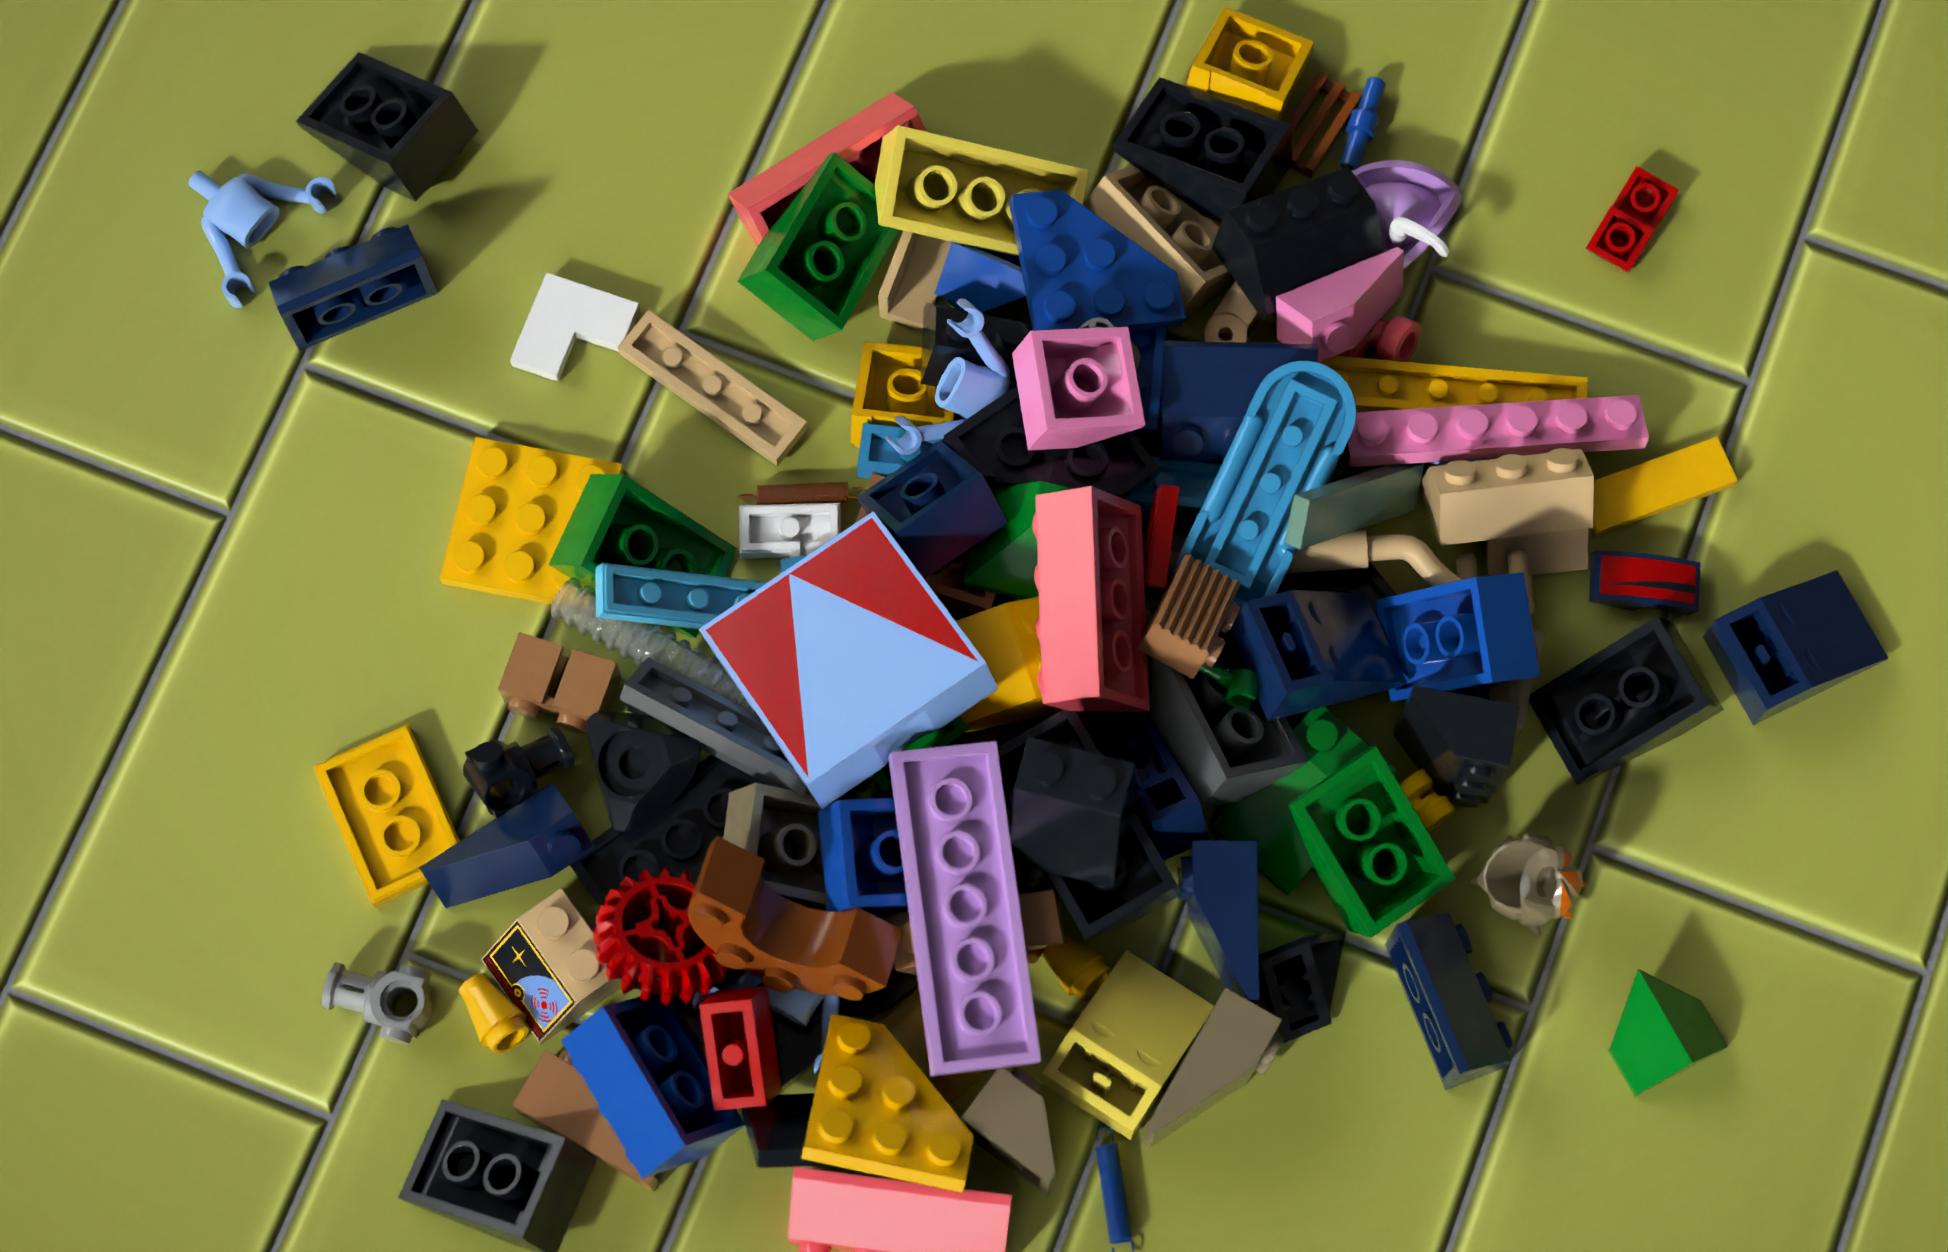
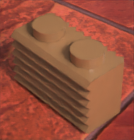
(1190, 617)

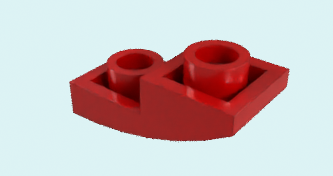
(1632, 219)

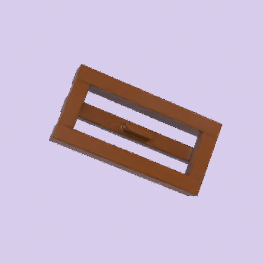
(1334, 92)

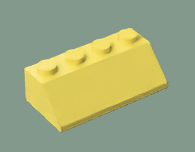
(961, 187)

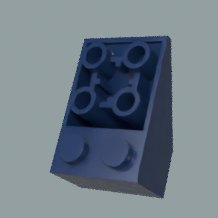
(1793, 645)
(1313, 650)

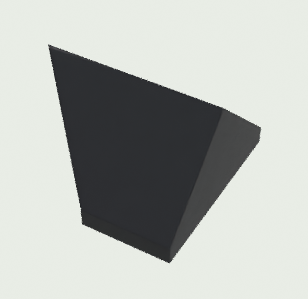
(1301, 981)

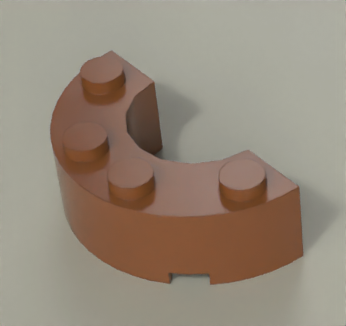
(783, 940)

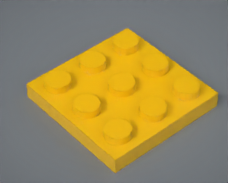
(514, 517)

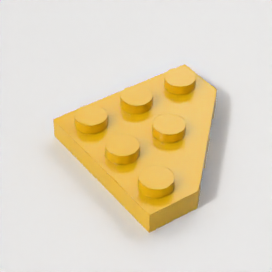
(882, 1111)

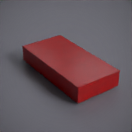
(1159, 539)

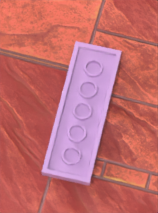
(964, 908)

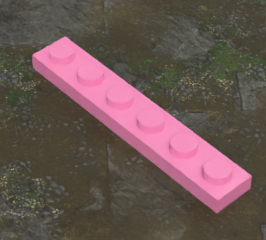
(1496, 430)

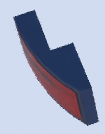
(1645, 580)

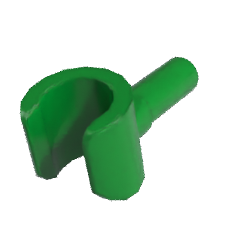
(1240, 684)

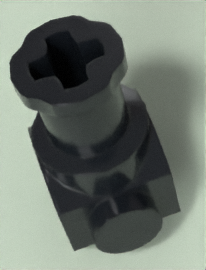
(508, 773)

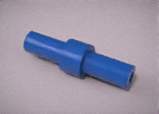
(1363, 123)

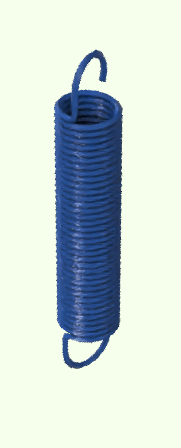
(1113, 1192)

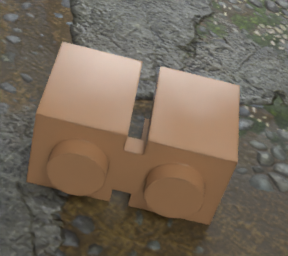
(550, 683)

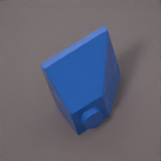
(980, 277)

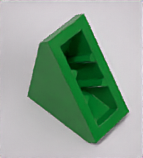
(1661, 1034)

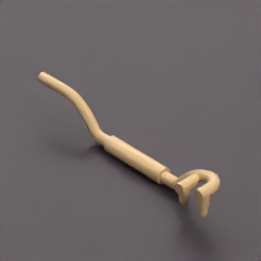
(1357, 549)

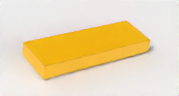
(1660, 485)

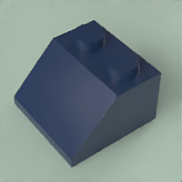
(935, 508)

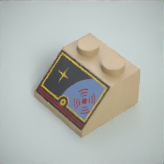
(550, 966)

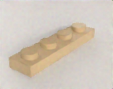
(713, 387)

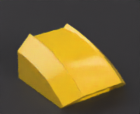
(1250, 63)
(891, 388)

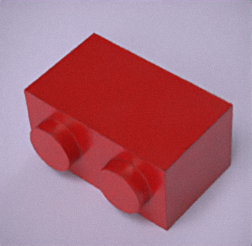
(740, 1048)

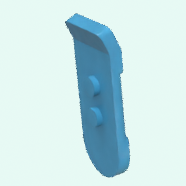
(1281, 449)

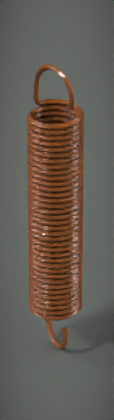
(802, 493)

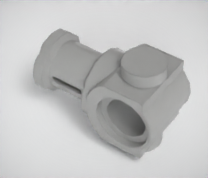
(379, 997)

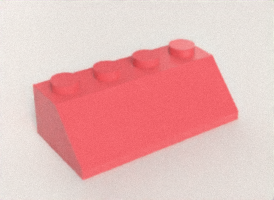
(856, 141)
(1091, 601)
(892, 1215)

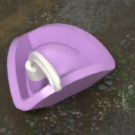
(1410, 204)

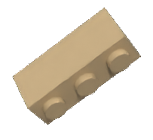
(1164, 229)
(1509, 496)

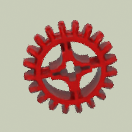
(648, 956)

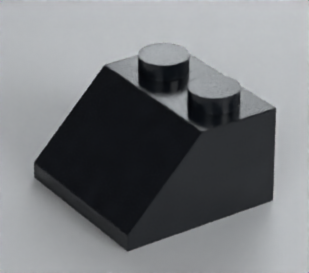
(944, 344)

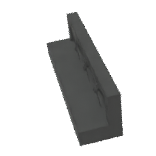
(713, 720)

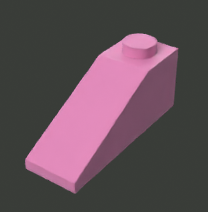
(1342, 305)

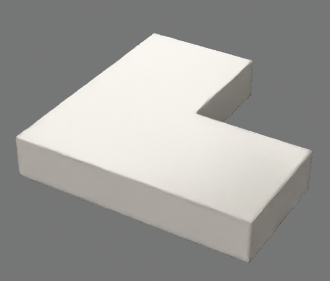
(568, 312)
(786, 529)

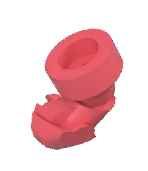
(1392, 339)

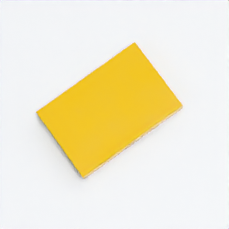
(387, 812)

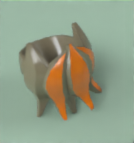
(1531, 880)

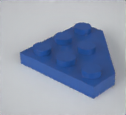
(1088, 269)

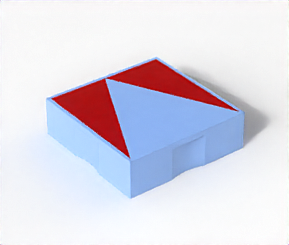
(848, 658)

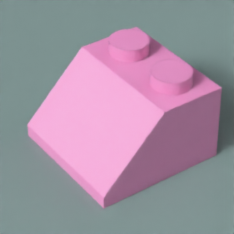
(1077, 386)

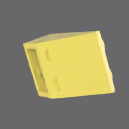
(1126, 1044)

